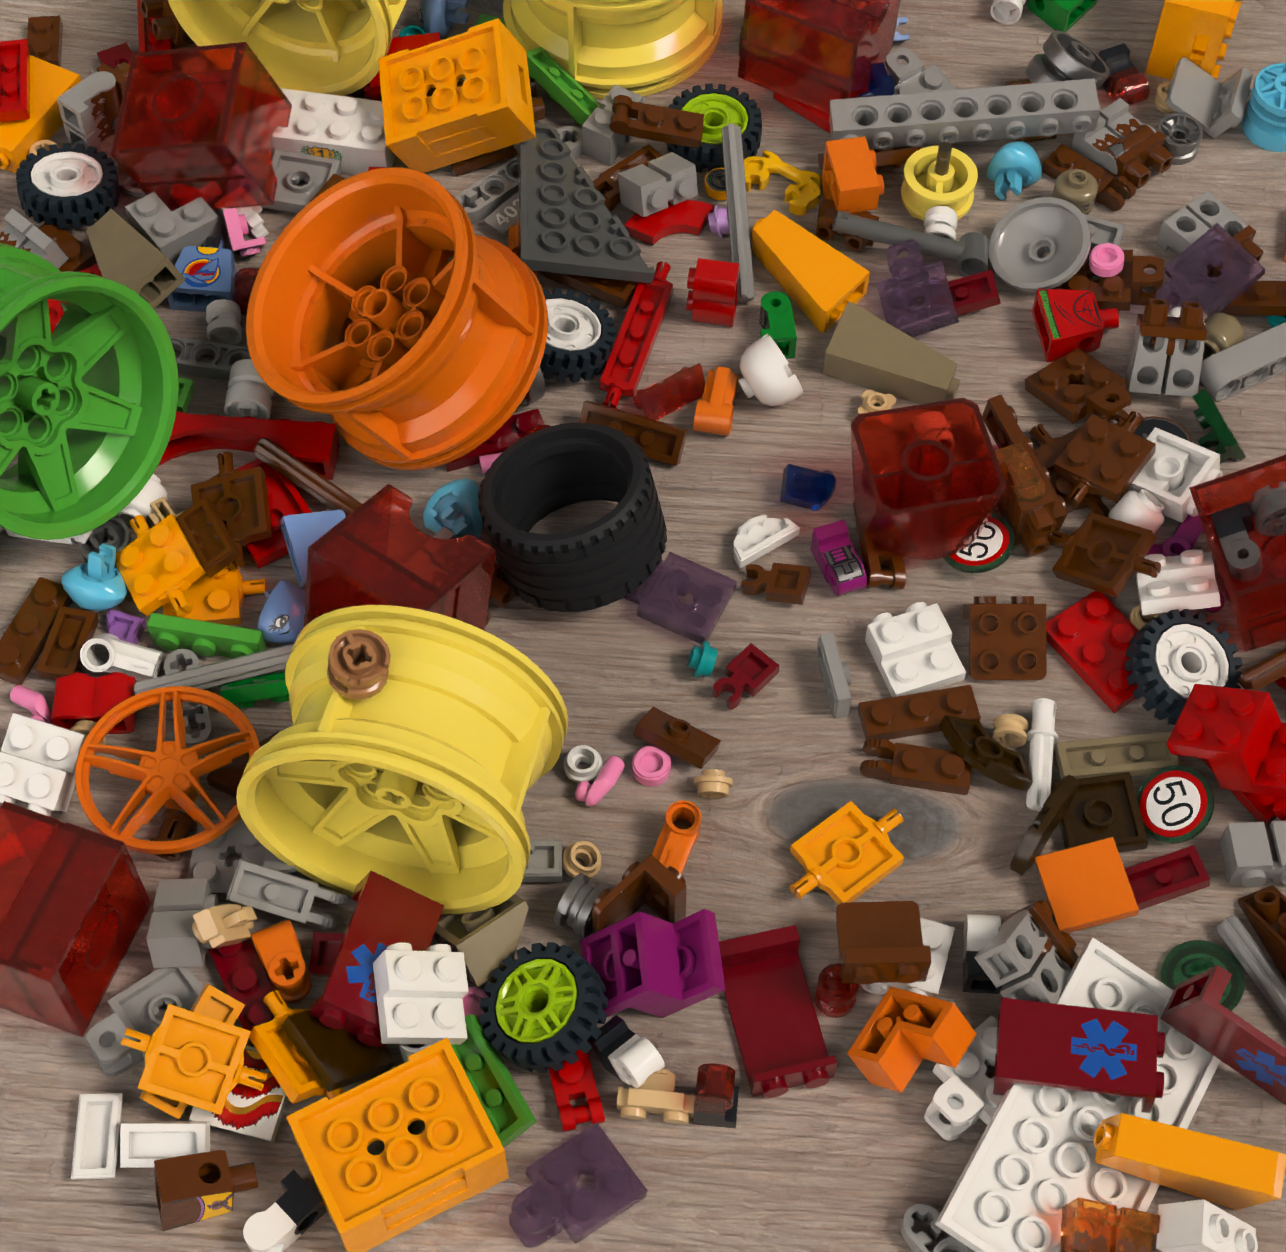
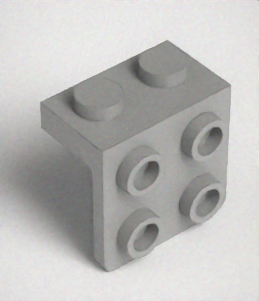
(1208, 100)

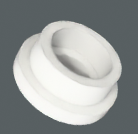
(579, 755)

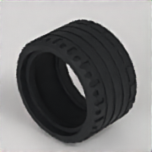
(560, 469)

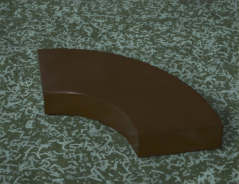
(986, 754)
(1044, 824)

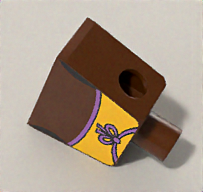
(199, 1187)

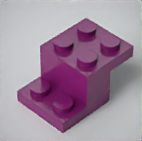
(657, 962)

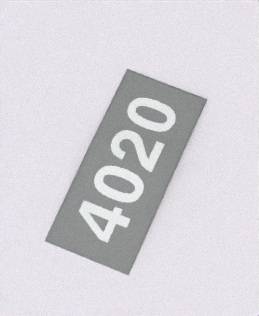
(505, 215)

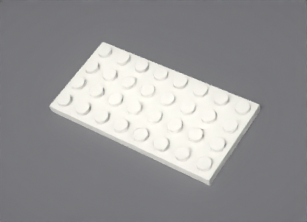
(1042, 1137)

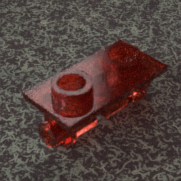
(672, 393)

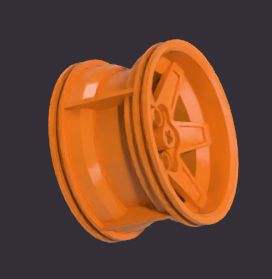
(385, 335)

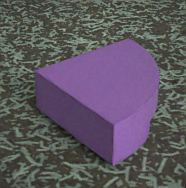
(125, 626)

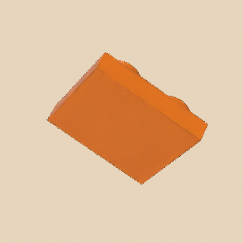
(1086, 885)

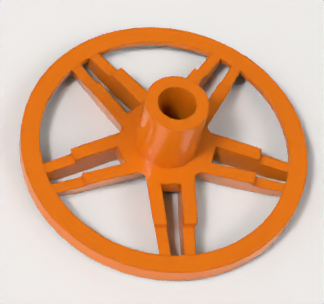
(168, 773)

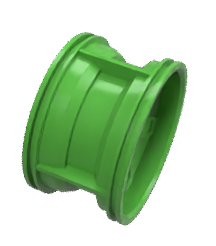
(77, 404)

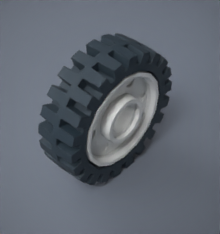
(67, 185)
(577, 337)
(1166, 648)

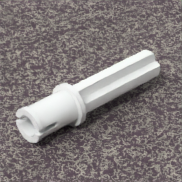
(1041, 739)

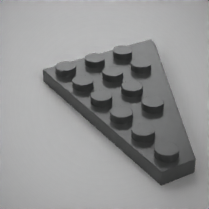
(565, 217)

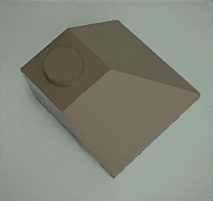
(484, 937)

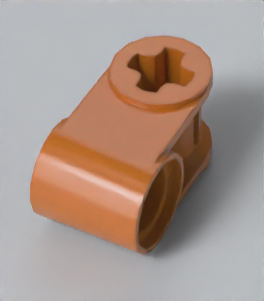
(282, 958)

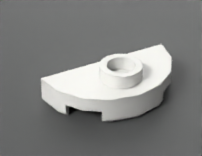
(760, 537)

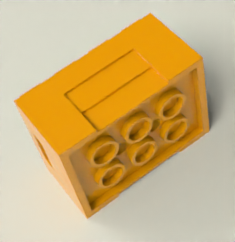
(1192, 31)
(460, 116)
(415, 1174)

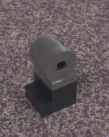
(1239, 551)

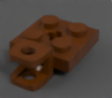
(1124, 287)
(1100, 394)

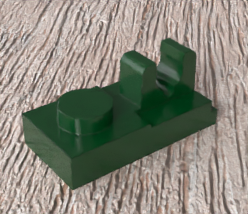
(1221, 436)

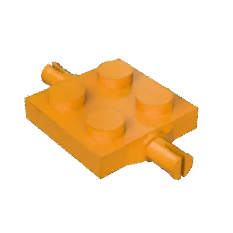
(159, 566)
(219, 597)
(846, 854)
(283, 1056)
(194, 1059)

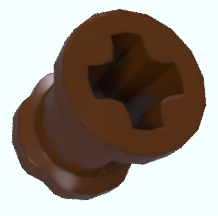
(174, 827)

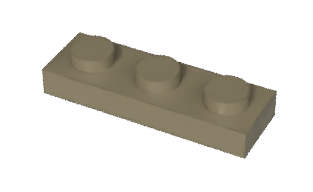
(1114, 755)

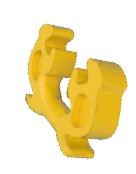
(800, 196)

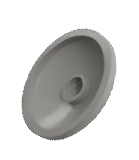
(1035, 229)

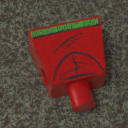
(1070, 321)

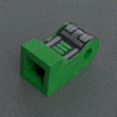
(778, 322)

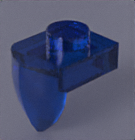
(879, 82)
(807, 487)

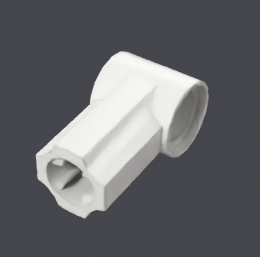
(124, 657)

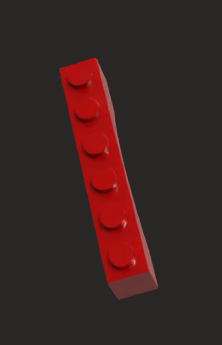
(309, 442)

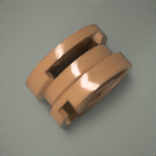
(359, 662)

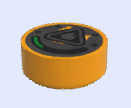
(715, 184)

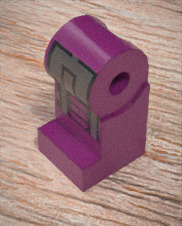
(838, 558)

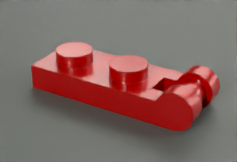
(574, 1083)

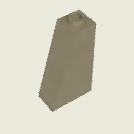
(132, 259)
(887, 360)

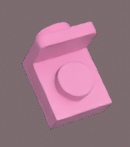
(236, 228)

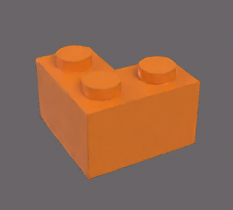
(851, 175)
(904, 1033)

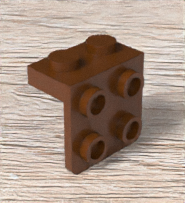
(1006, 639)
(642, 884)
(881, 942)

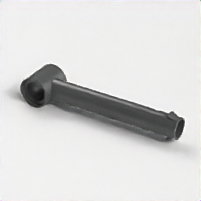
(969, 252)

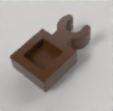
(782, 584)

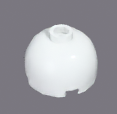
(768, 374)

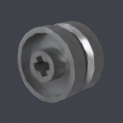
(1066, 60)

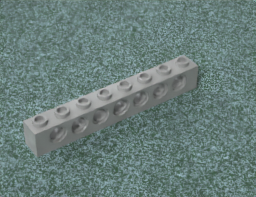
(967, 114)

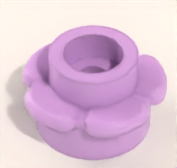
(719, 221)

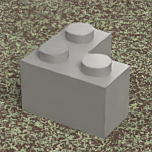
(173, 229)

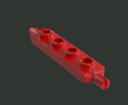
(636, 337)

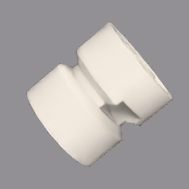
(247, 392)

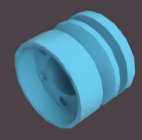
(1266, 110)

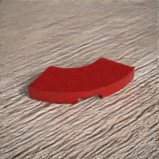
(683, 217)

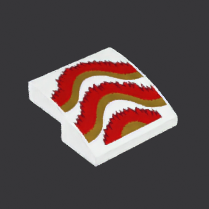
(247, 1108)

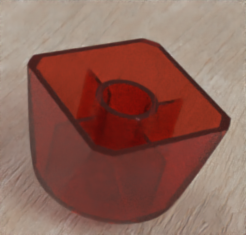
(924, 477)

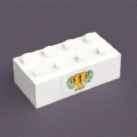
(335, 129)

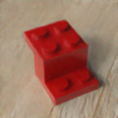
(1238, 737)

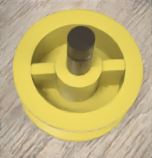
(938, 178)

